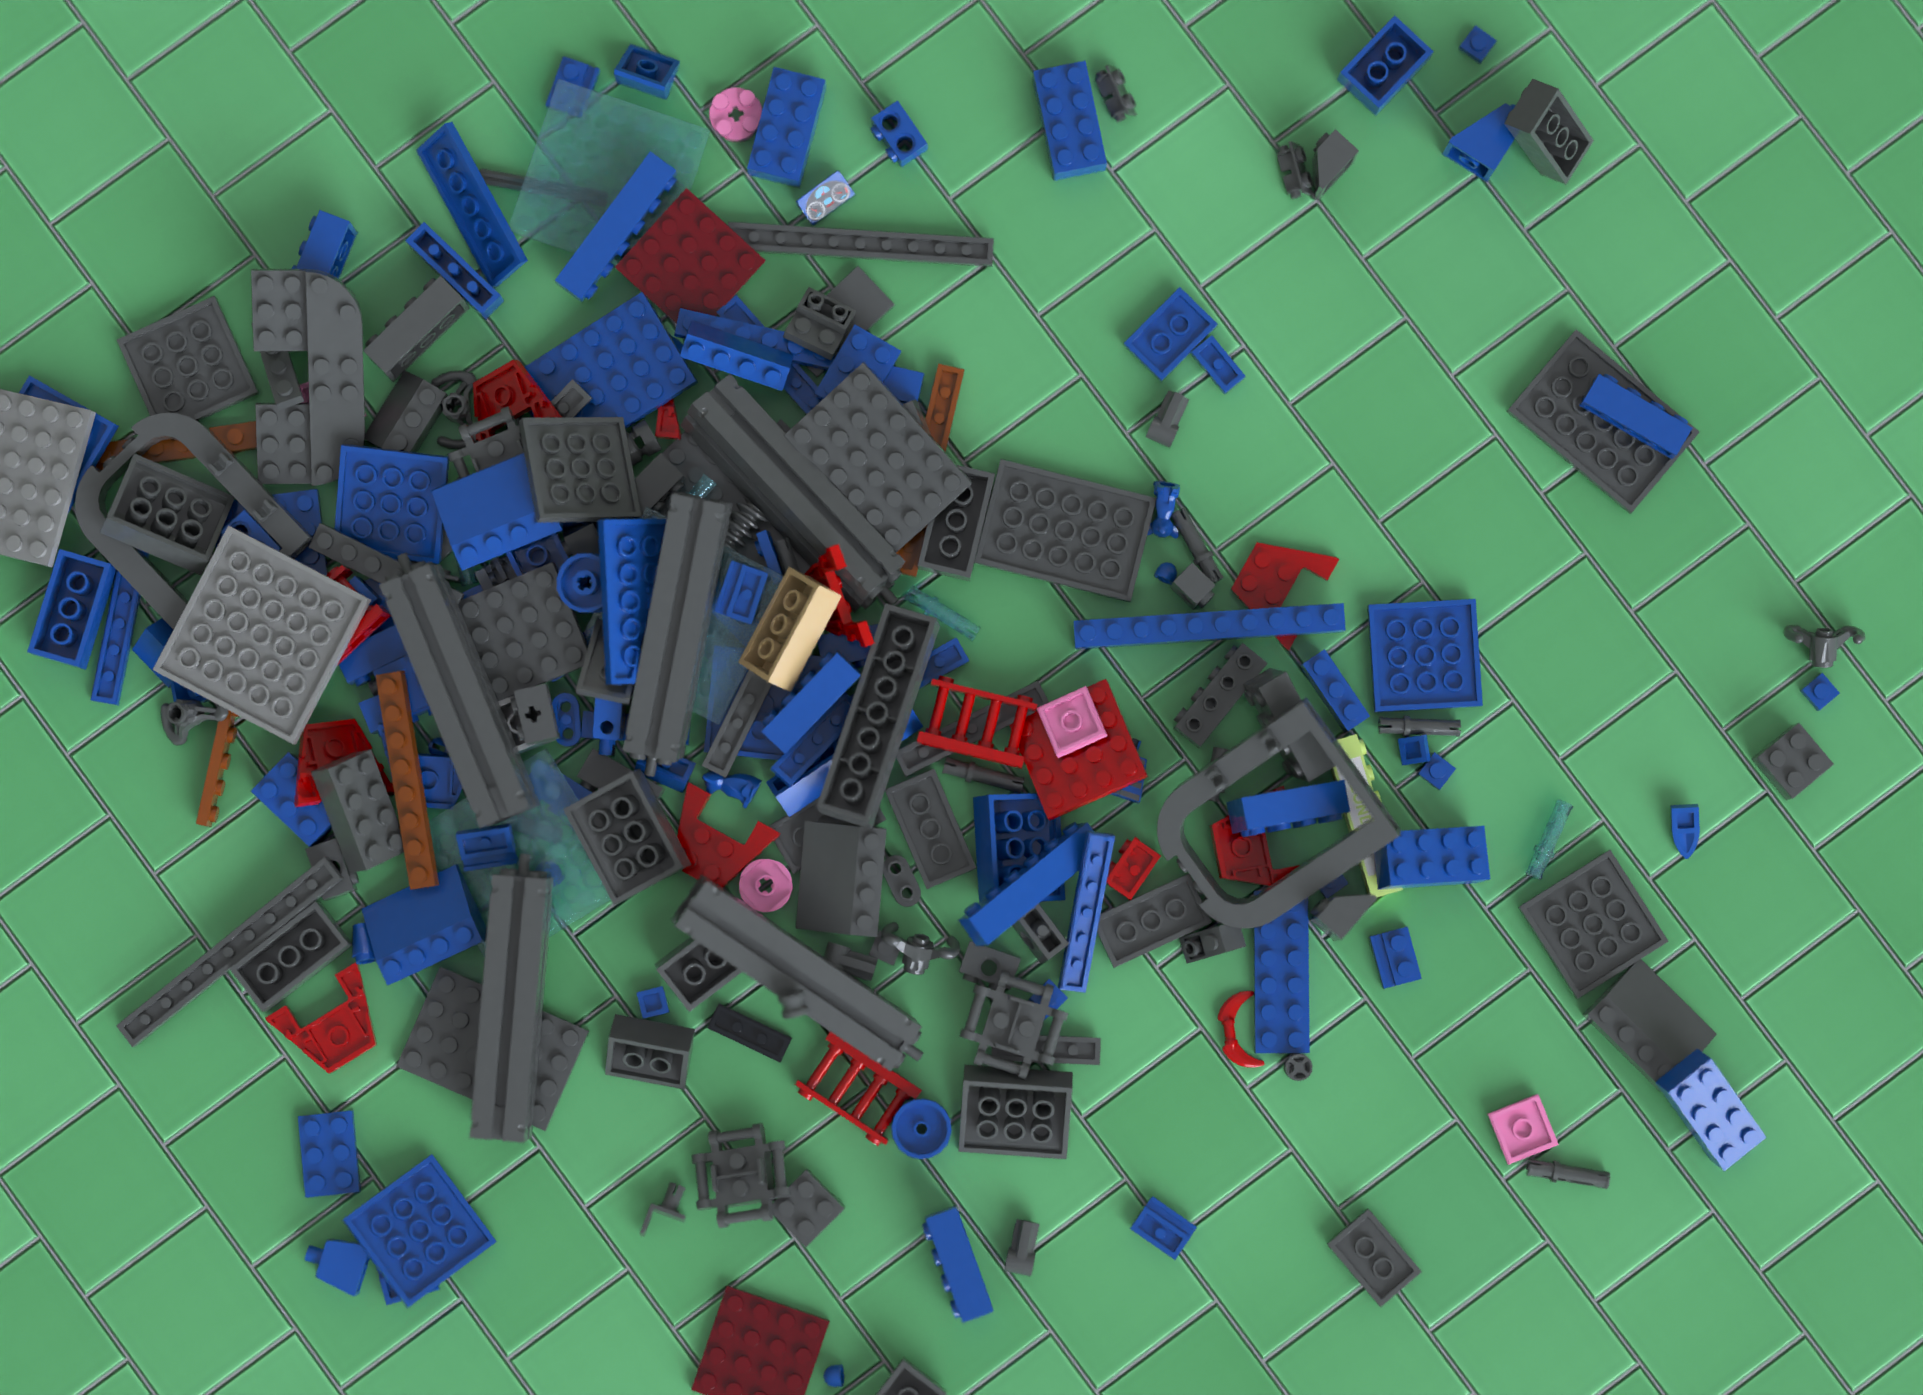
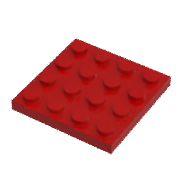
(1086, 772)

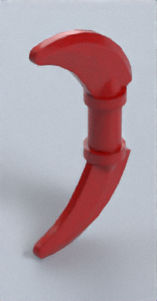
(1227, 1017)

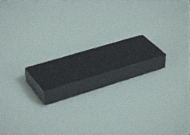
(749, 1033)

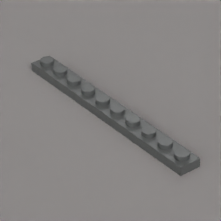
(866, 244)
(229, 951)

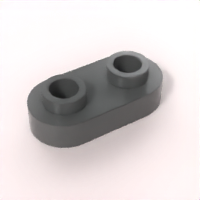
(902, 880)

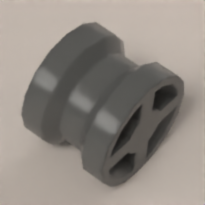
(793, 1004)
(1301, 1064)

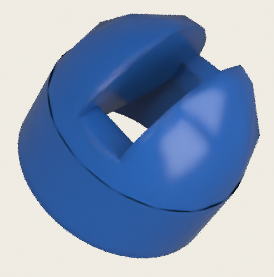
(1166, 573)
(438, 740)
(834, 1376)

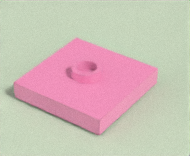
(1072, 722)
(1522, 1129)

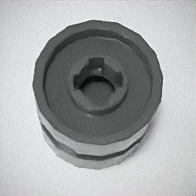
(651, 444)

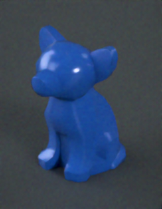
(1165, 503)
(736, 785)

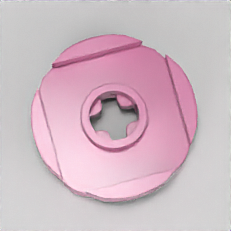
(725, 103)
(781, 887)

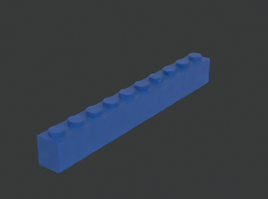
(1209, 626)

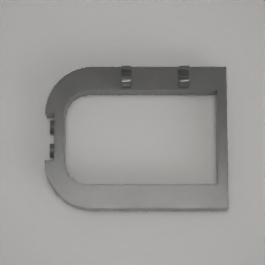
(223, 465)
(1307, 877)

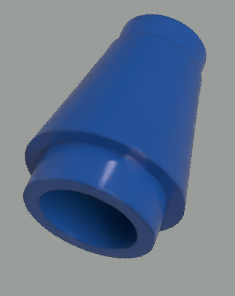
(361, 945)

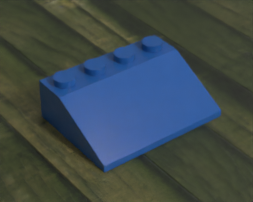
(490, 512)
(1008, 833)
(423, 925)

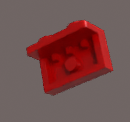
(1132, 868)

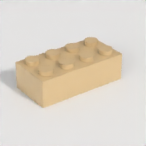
(789, 629)

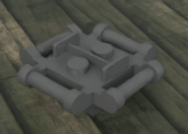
(492, 449)
(1013, 1024)
(741, 1175)

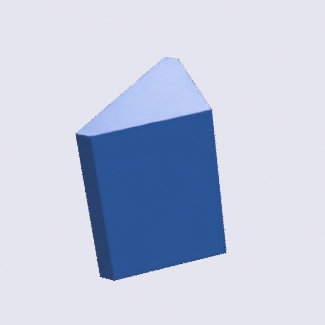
(646, 71)
(152, 644)

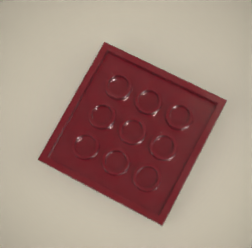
(690, 260)
(759, 1348)

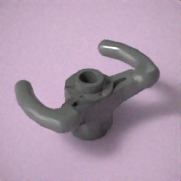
(455, 399)
(1823, 642)
(186, 715)
(918, 949)

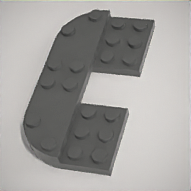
(319, 316)

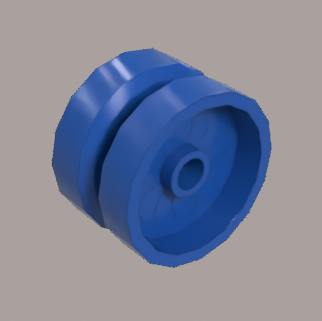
(574, 583)
(906, 1122)

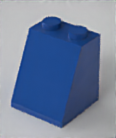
(1482, 144)

